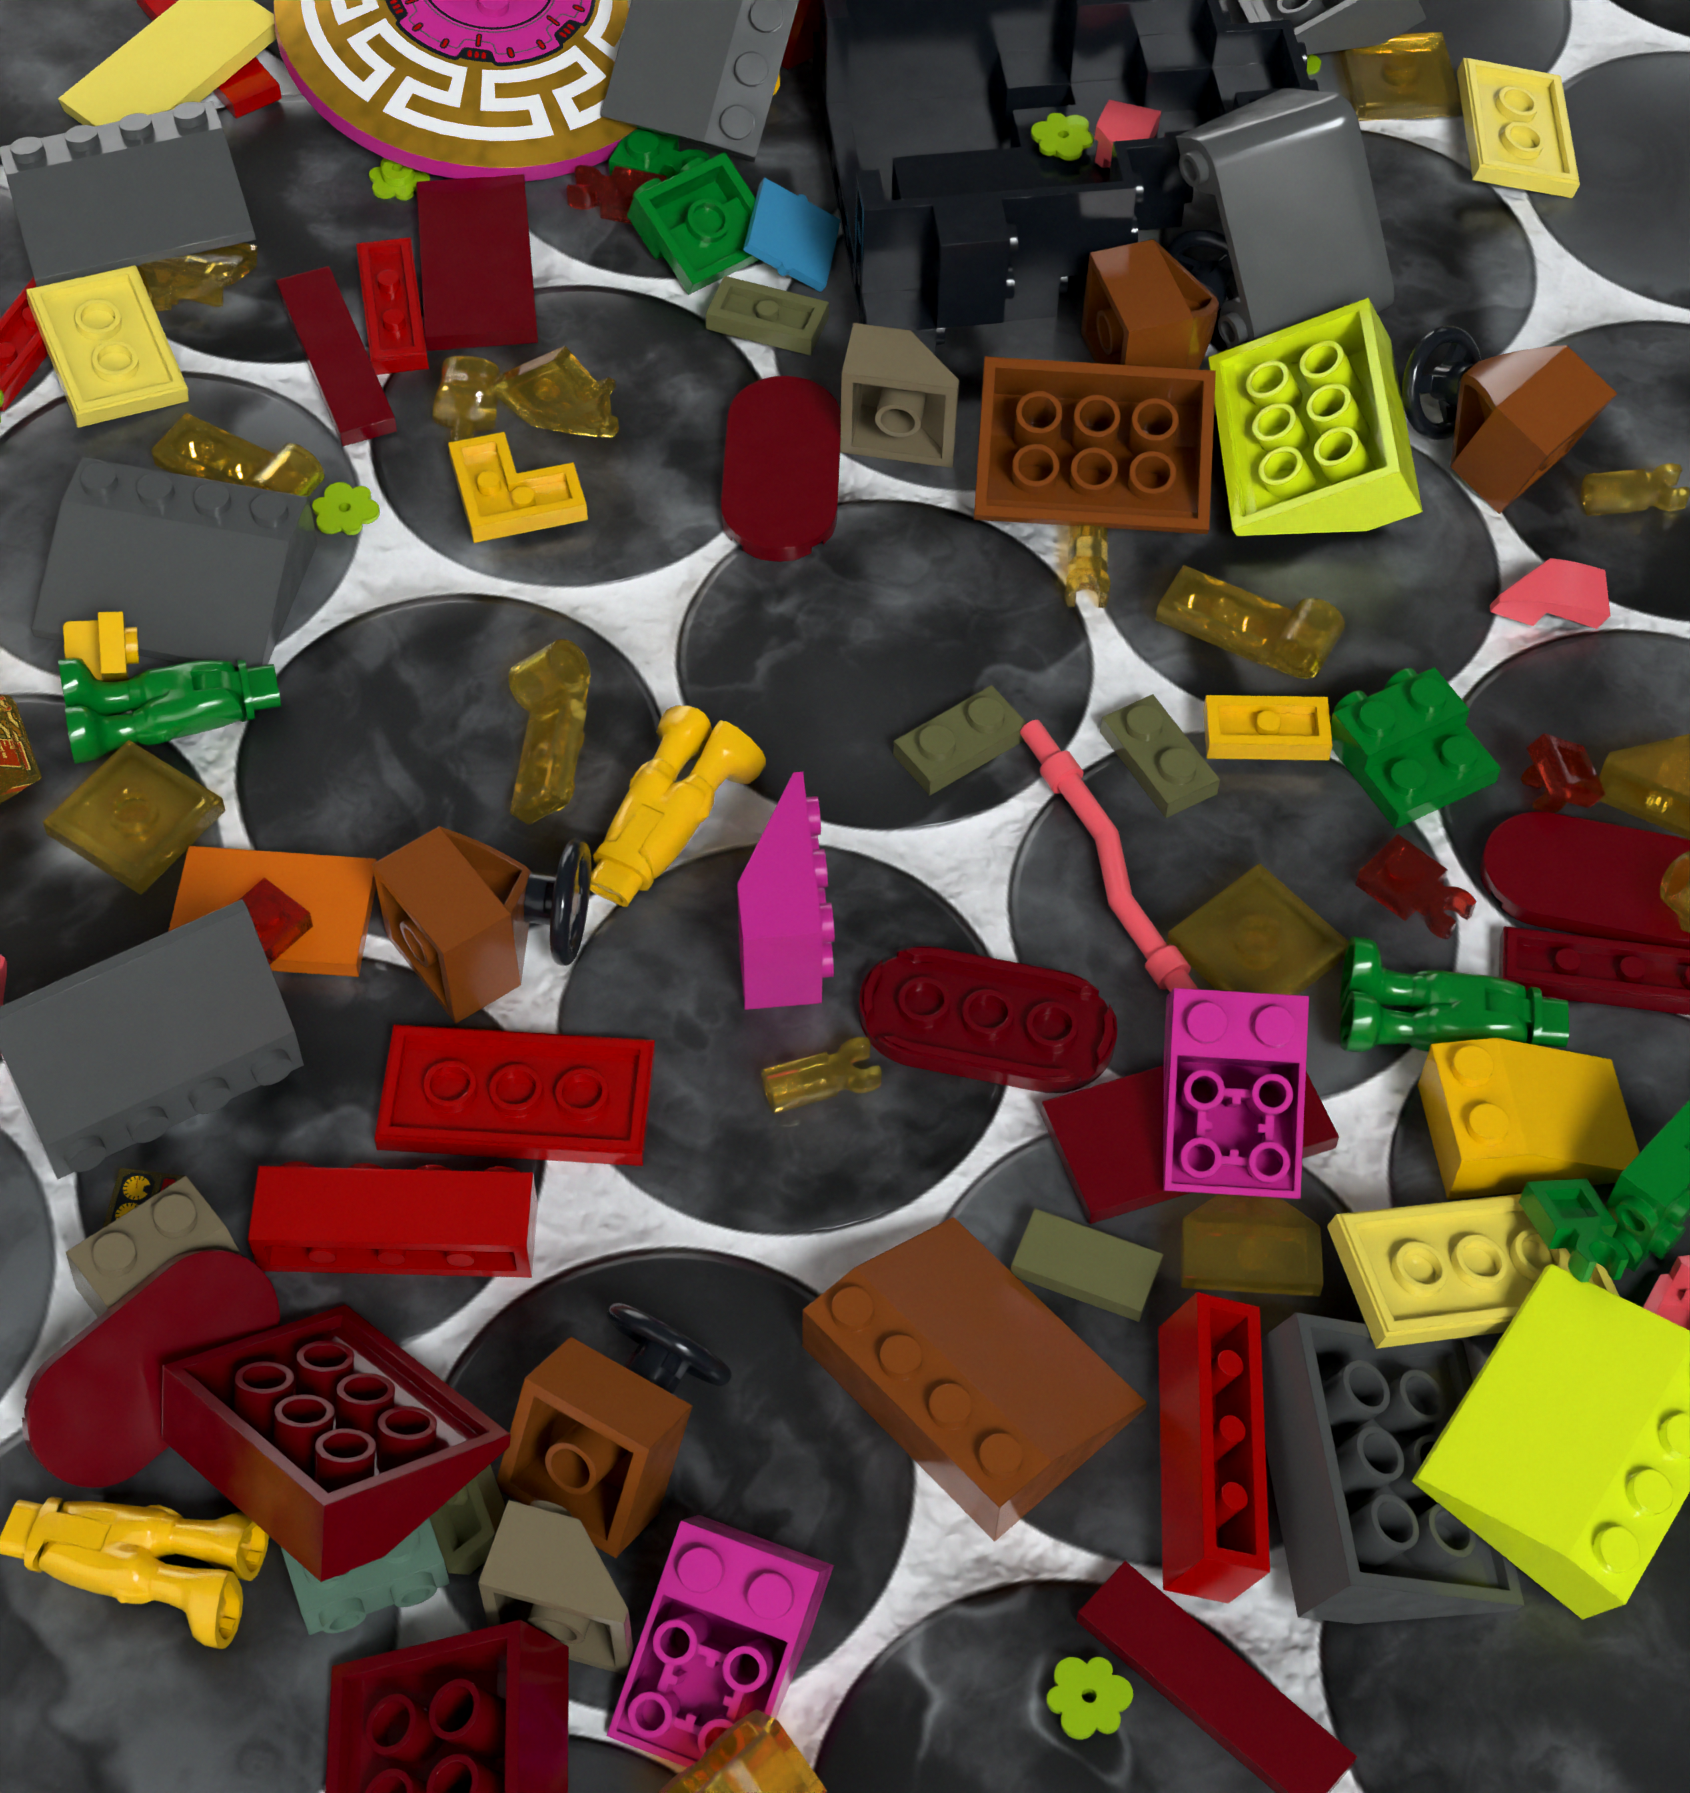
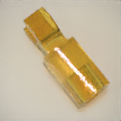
(1633, 491)
(1087, 563)
(820, 1076)

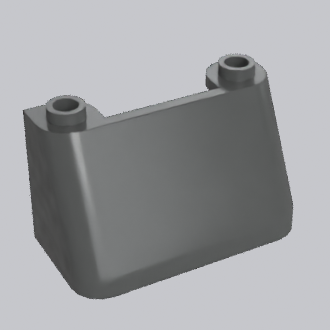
(1291, 210)

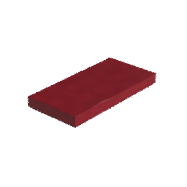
(476, 263)
(1115, 1141)

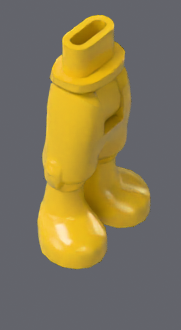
(663, 813)
(118, 1552)

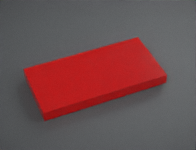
(516, 1095)

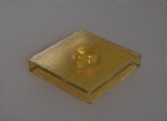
(1402, 78)
(134, 816)
(1258, 938)

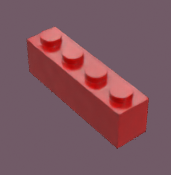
(394, 1220)
(1212, 1449)

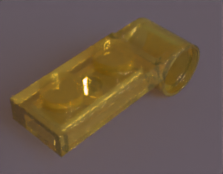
(214, 454)
(1252, 626)
(554, 691)

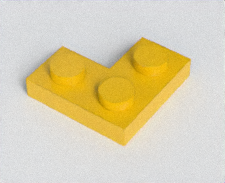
(509, 502)

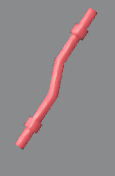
(1065, 776)

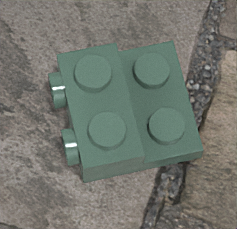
(400, 1578)

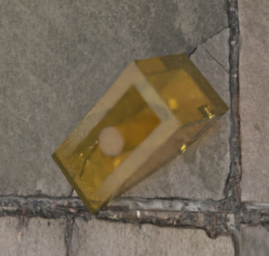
(1651, 782)

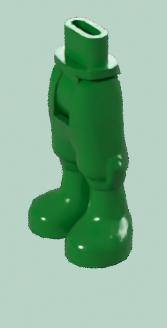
(164, 703)
(1446, 1006)

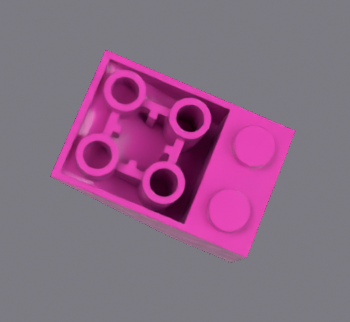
(784, 908)
(1234, 1092)
(717, 1639)

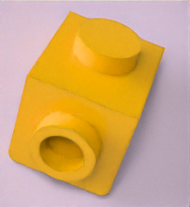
(103, 645)

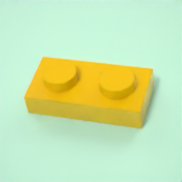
(1267, 727)

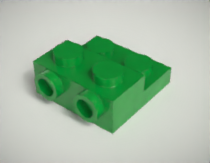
(696, 220)
(1411, 746)
(1654, 1194)

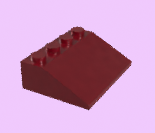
(326, 1436)
(453, 1716)

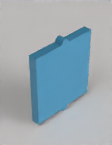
(792, 235)

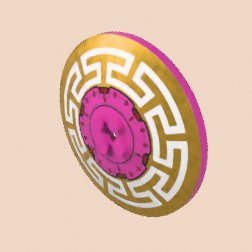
(461, 80)

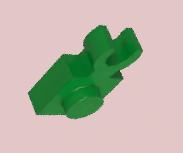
(652, 154)
(1576, 1219)

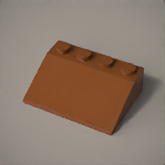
(1095, 445)
(968, 1372)

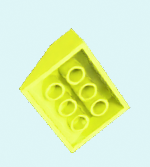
(1315, 428)
(1572, 1442)

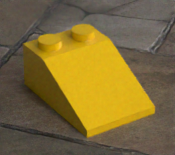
(1522, 1116)

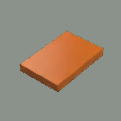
(332, 888)

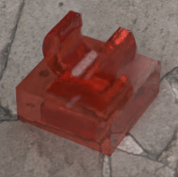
(1564, 773)

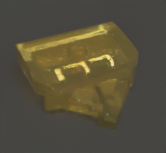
(197, 275)
(559, 395)
(1251, 1247)

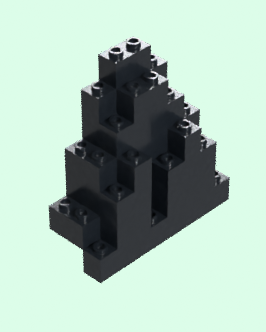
(935, 154)

